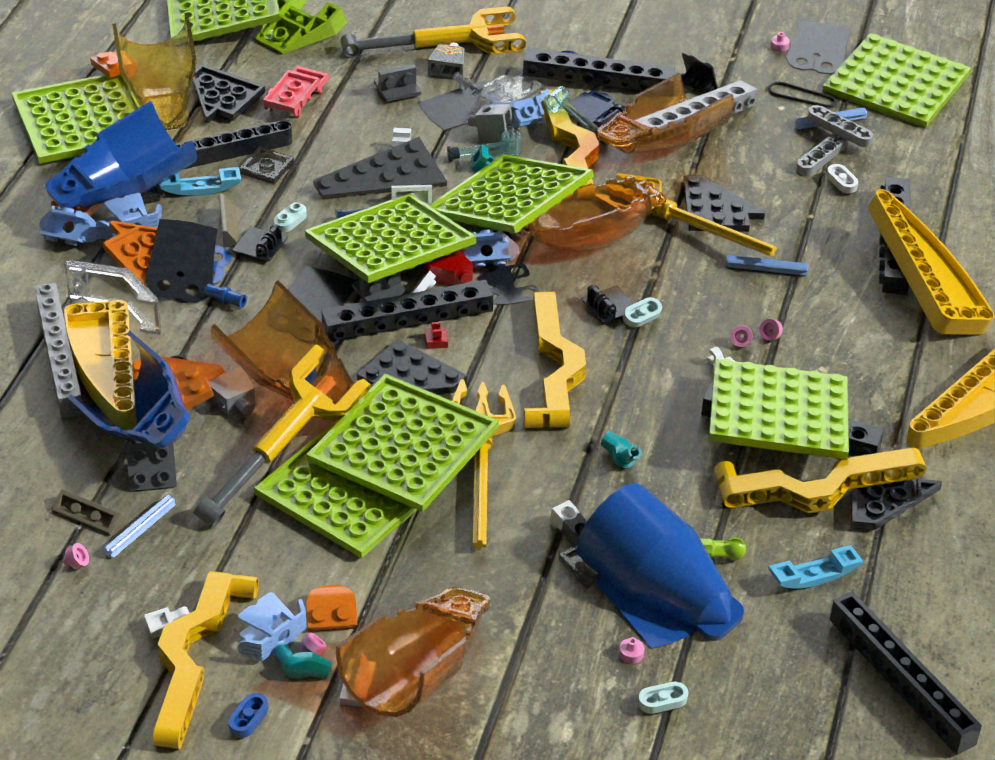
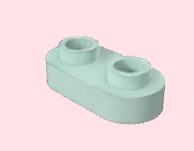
(291, 216)
(638, 313)
(663, 697)

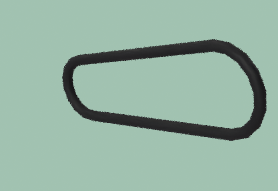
(803, 89)

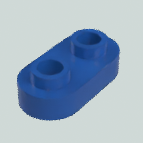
(244, 718)

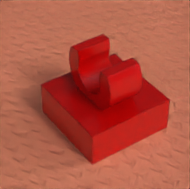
(436, 336)

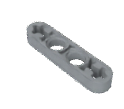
(858, 135)
(820, 152)

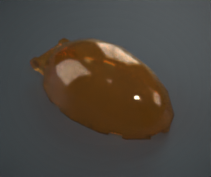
(596, 215)

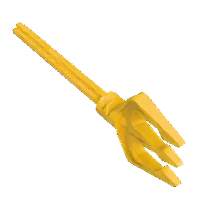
(669, 210)
(506, 423)

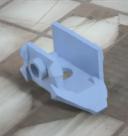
(526, 111)
(53, 226)
(503, 249)

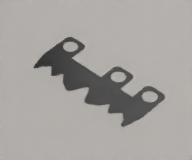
(501, 278)

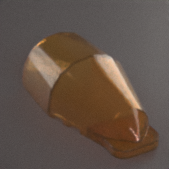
(636, 137)
(278, 340)
(412, 654)

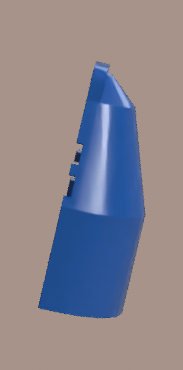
(122, 160)
(158, 403)
(658, 561)

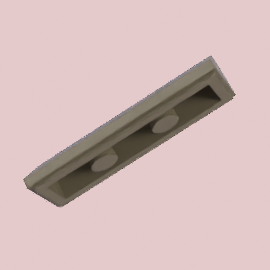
(229, 222)
(87, 512)

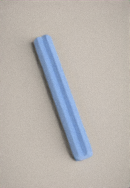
(853, 114)
(767, 265)
(139, 526)

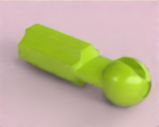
(732, 548)

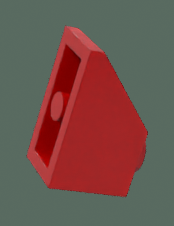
(451, 269)

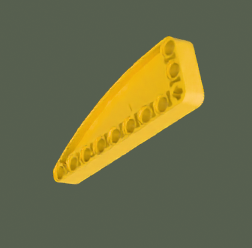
(933, 273)
(104, 356)
(959, 410)

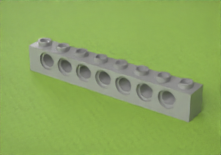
(743, 95)
(58, 349)

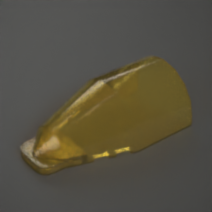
(160, 73)

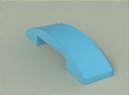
(203, 185)
(817, 572)

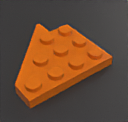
(131, 247)
(191, 378)

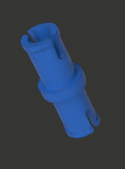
(225, 295)

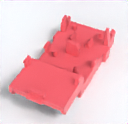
(294, 90)

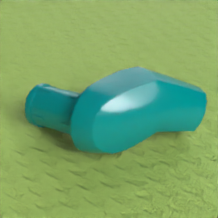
(621, 450)
(302, 663)

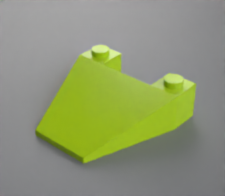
(299, 28)

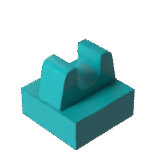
(481, 159)

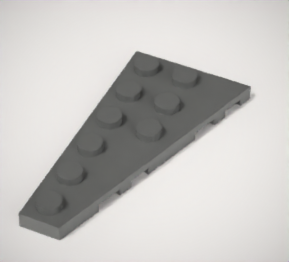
(398, 166)

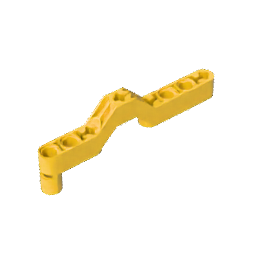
(580, 139)
(569, 355)
(821, 493)
(173, 649)

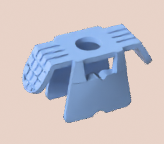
(128, 210)
(267, 627)

